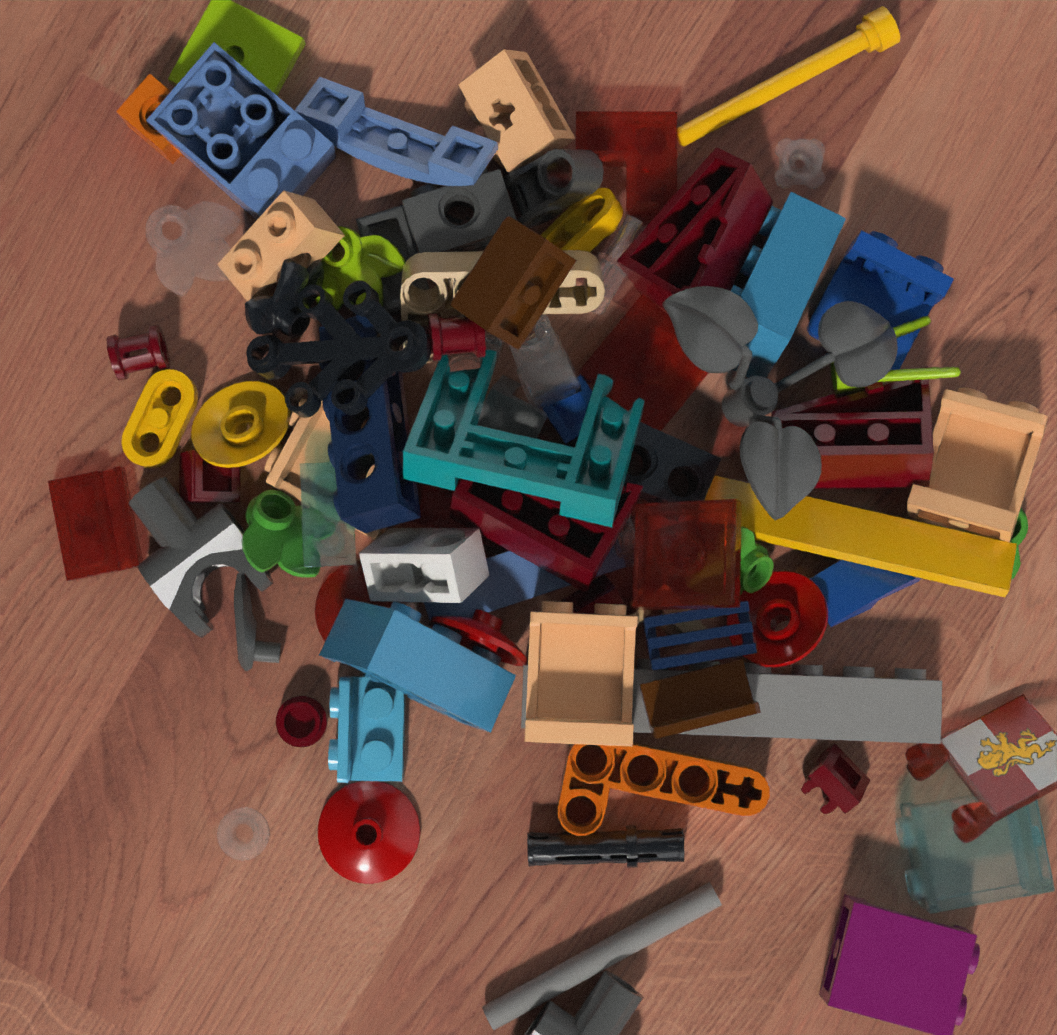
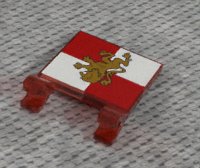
(1000, 757)

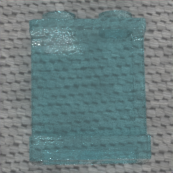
(997, 866)

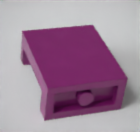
(899, 967)

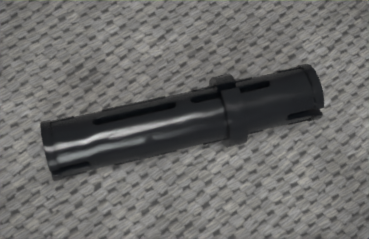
(618, 846)

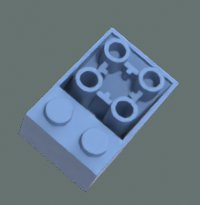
(241, 133)

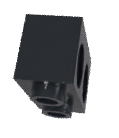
(660, 456)

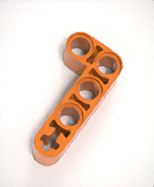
(661, 785)

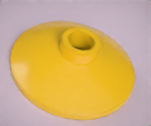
(240, 424)

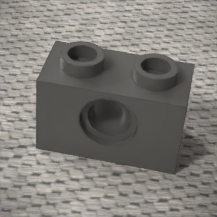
(430, 206)

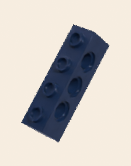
(384, 495)

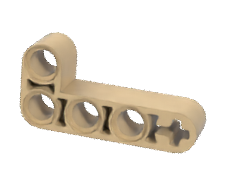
(452, 268)

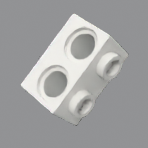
(424, 565)

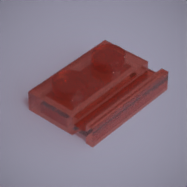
(95, 523)

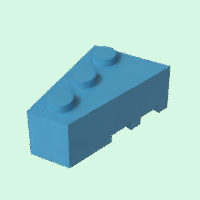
(785, 274)
(420, 661)

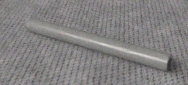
(601, 956)

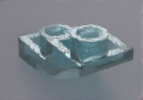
(325, 536)

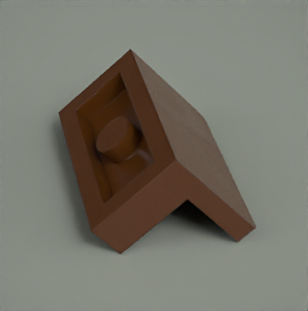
(513, 282)
(698, 698)

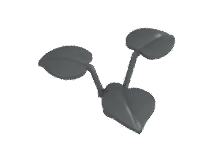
(714, 333)

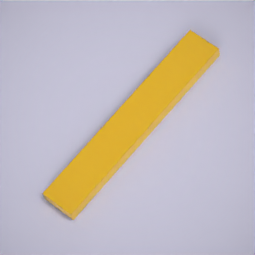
(878, 540)

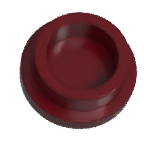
(301, 721)

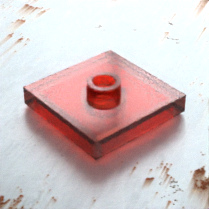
(645, 364)
(687, 555)

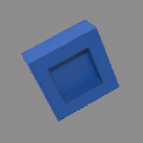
(569, 413)

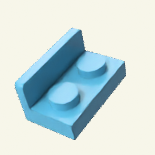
(368, 731)

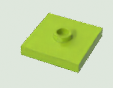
(248, 38)

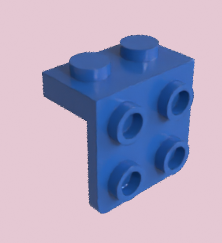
(886, 282)

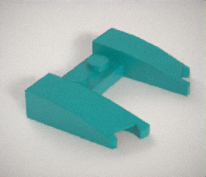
(452, 446)

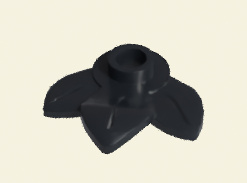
(280, 313)

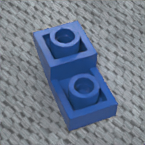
(857, 588)

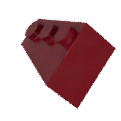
(700, 231)
(870, 436)
(537, 531)

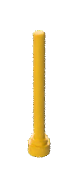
(875, 32)

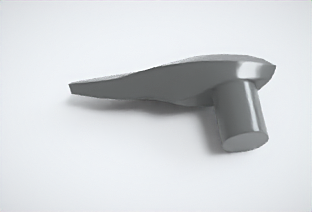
(246, 625)

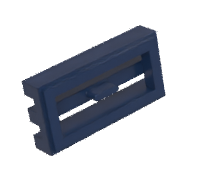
(654, 643)

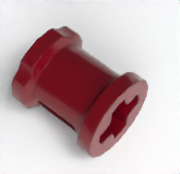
(455, 336)
(120, 349)

